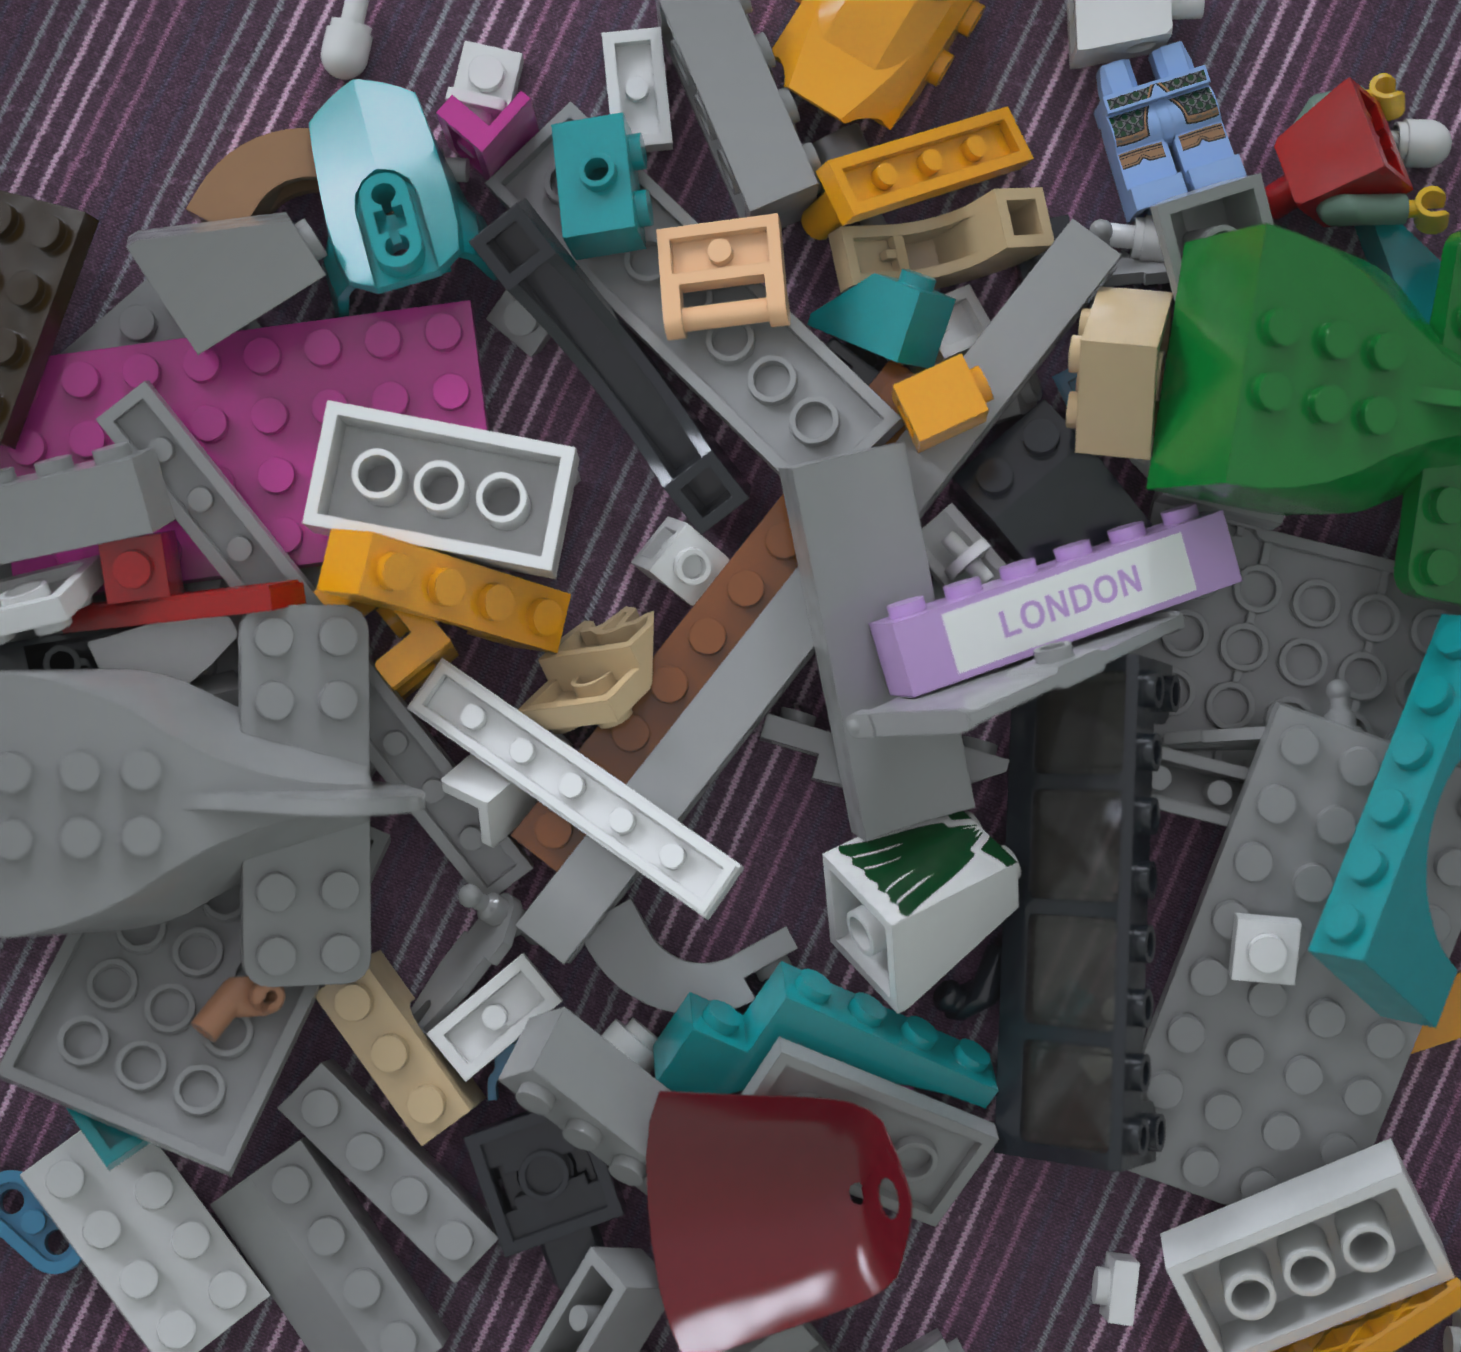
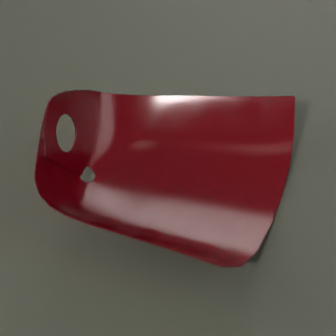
(760, 1214)

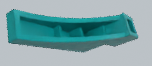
(719, 1050)

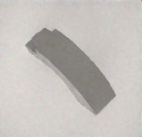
(656, 977)

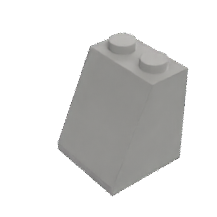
(227, 270)

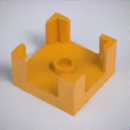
(415, 656)

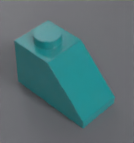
(890, 317)

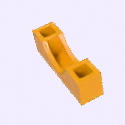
(443, 588)

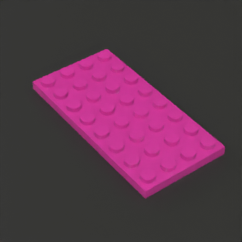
(261, 406)

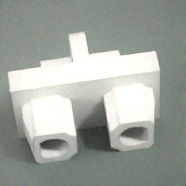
(958, 550)

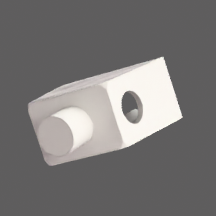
(1122, 28)

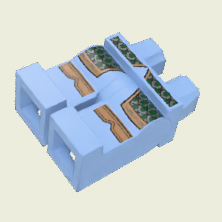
(1163, 132)

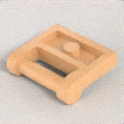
(722, 257)

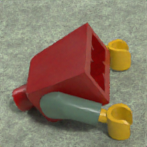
(1346, 164)

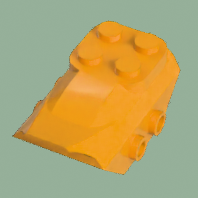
(871, 53)

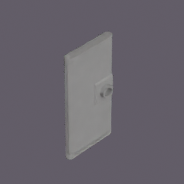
(983, 696)

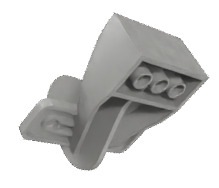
(155, 797)

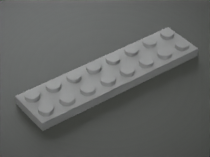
(765, 382)

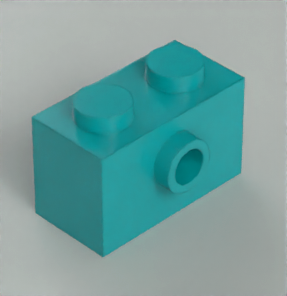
(600, 186)

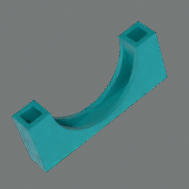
(1378, 914)

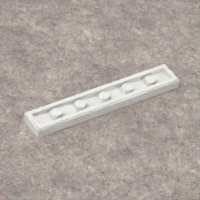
(576, 789)

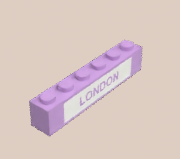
(1053, 602)

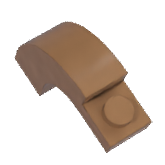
(258, 177)

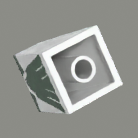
(917, 901)

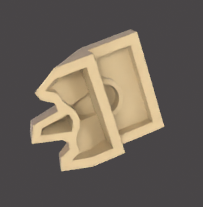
(595, 674)

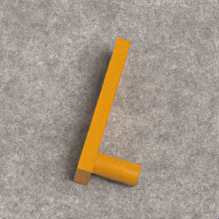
(915, 170)

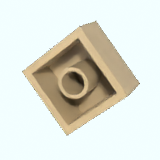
(1119, 371)

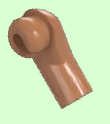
(236, 999)

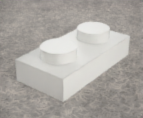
(639, 84)
(493, 1017)

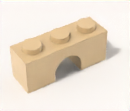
(395, 1051)

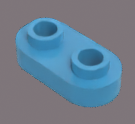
(31, 1228)

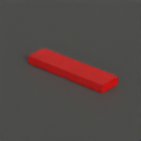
(189, 606)

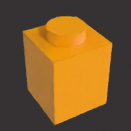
(942, 401)

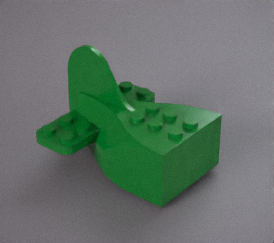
(1316, 392)

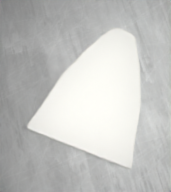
(167, 648)

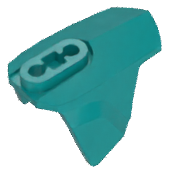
(380, 158)

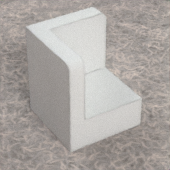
(499, 800)

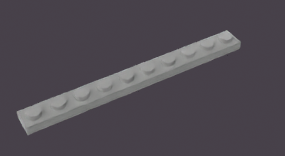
(249, 554)

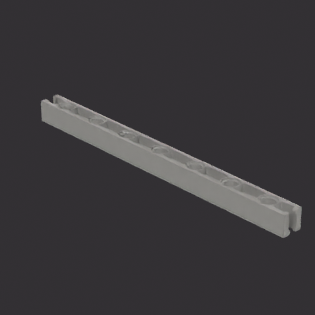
(781, 636)

